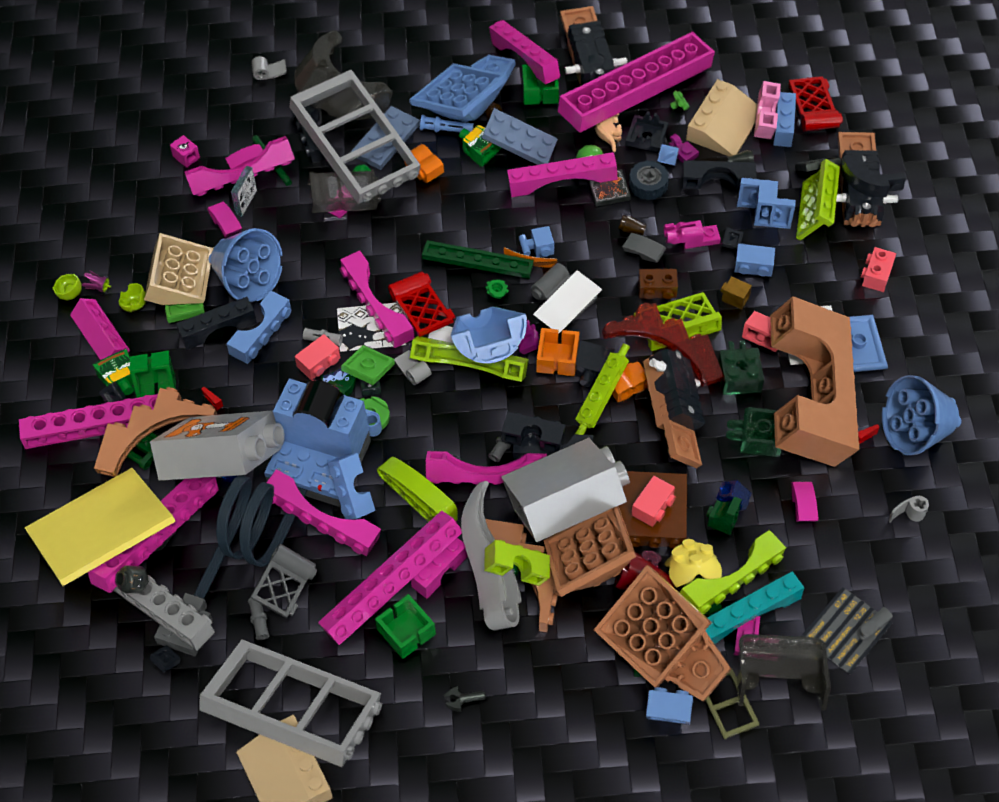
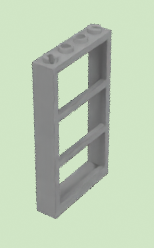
(329, 88)
(277, 730)

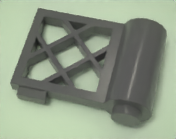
(551, 282)
(295, 568)

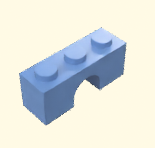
(785, 122)
(343, 472)

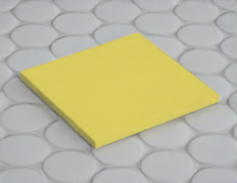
(98, 526)

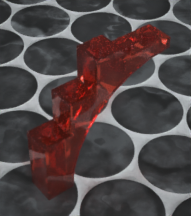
(674, 336)

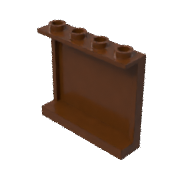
(672, 528)

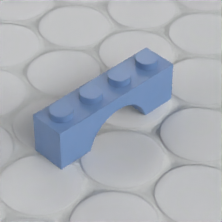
(246, 344)

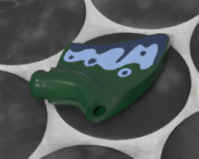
(342, 380)

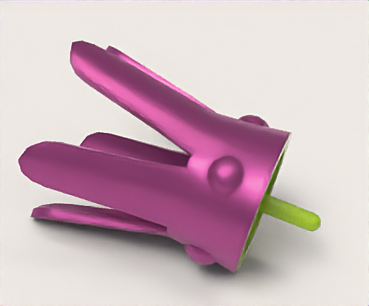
(100, 283)

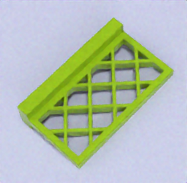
(818, 200)
(699, 325)

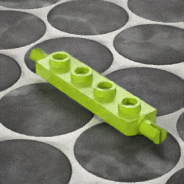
(602, 390)

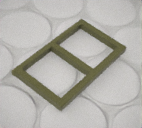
(755, 723)

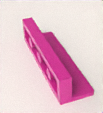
(97, 328)

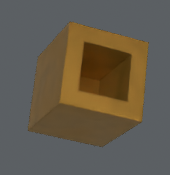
(736, 292)

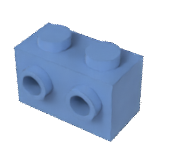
(754, 260)
(669, 706)

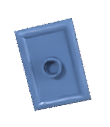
(866, 344)

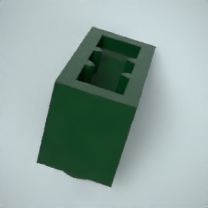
(724, 515)

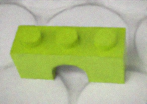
(531, 563)

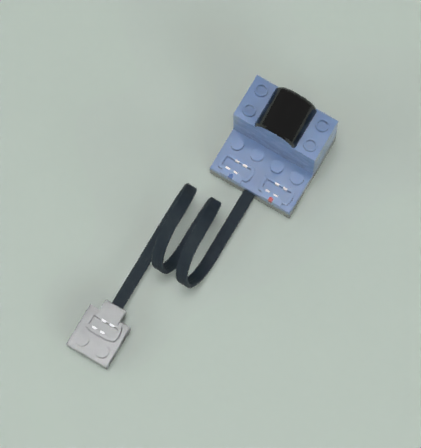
(317, 428)

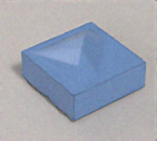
(668, 154)

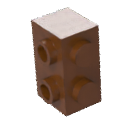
(658, 283)

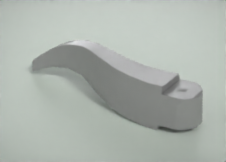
(496, 593)

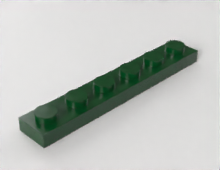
(478, 259)

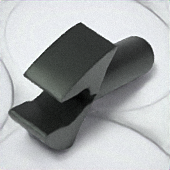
(462, 698)

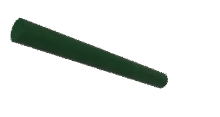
(278, 168)

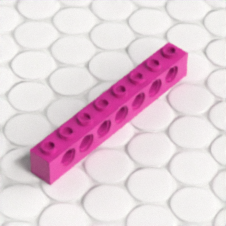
(71, 429)
(182, 504)
(390, 577)

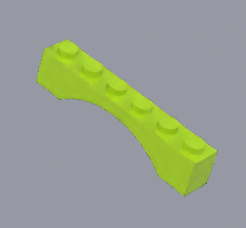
(446, 352)
(705, 592)

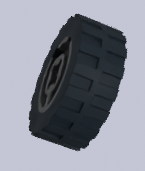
(647, 188)

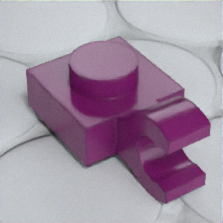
(686, 150)
(530, 340)

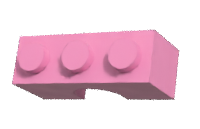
(766, 117)

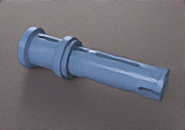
(436, 126)

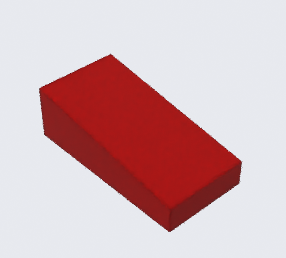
(212, 398)
(867, 433)

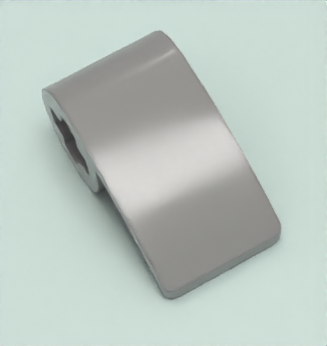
(263, 71)
(412, 369)
(914, 507)

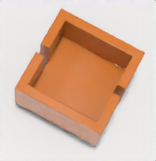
(557, 356)

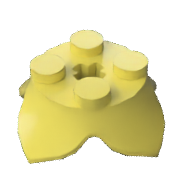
(690, 560)

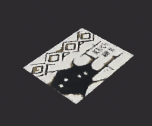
(360, 328)

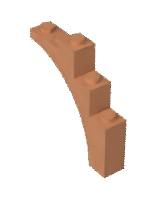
(120, 440)
(547, 591)

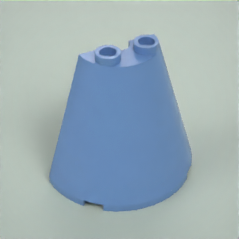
(490, 335)

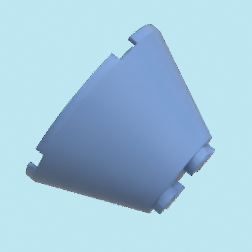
(248, 263)
(917, 415)

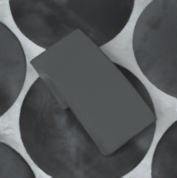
(645, 247)

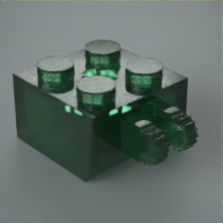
(741, 370)
(756, 433)

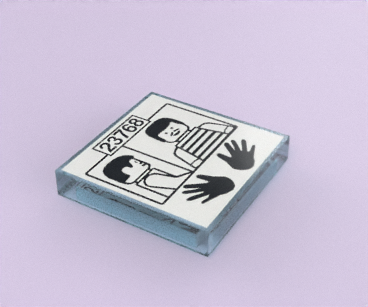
(244, 191)

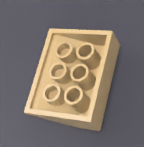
(723, 119)
(178, 272)
(282, 771)

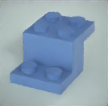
(768, 208)

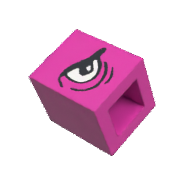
(184, 151)

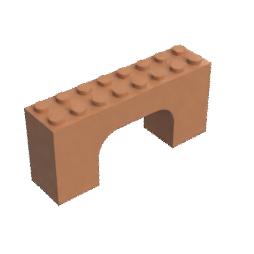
(827, 424)

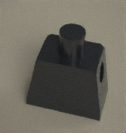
(590, 361)

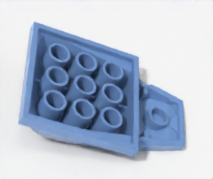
(465, 91)

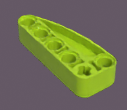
(416, 489)

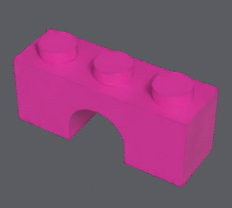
(429, 577)

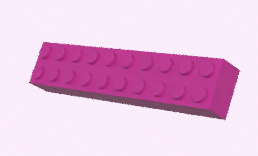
(635, 82)

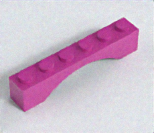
(541, 62)
(274, 154)
(596, 168)
(394, 325)
(446, 468)
(356, 534)

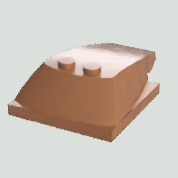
(589, 552)
(670, 631)

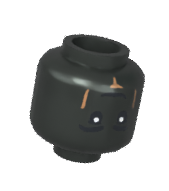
(131, 579)

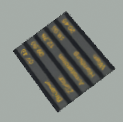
(839, 630)

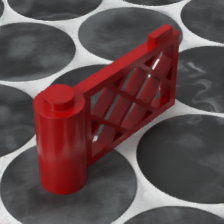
(817, 118)
(411, 289)

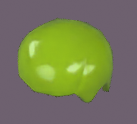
(67, 287)
(133, 298)

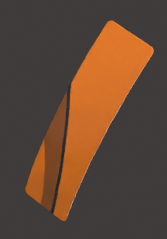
(539, 262)

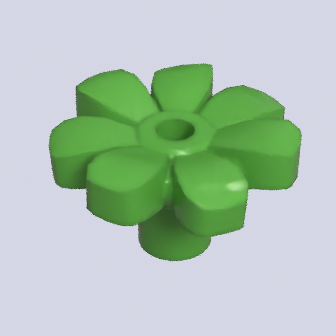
(679, 101)

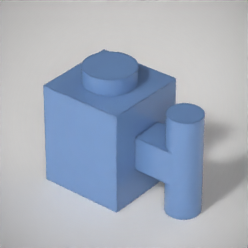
(540, 241)

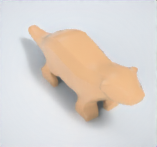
(608, 132)

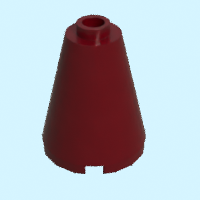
(632, 571)

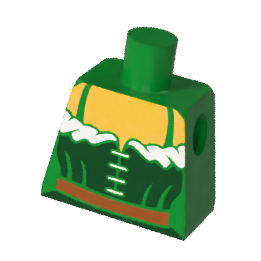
(476, 147)
(116, 368)

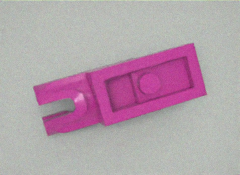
(691, 234)

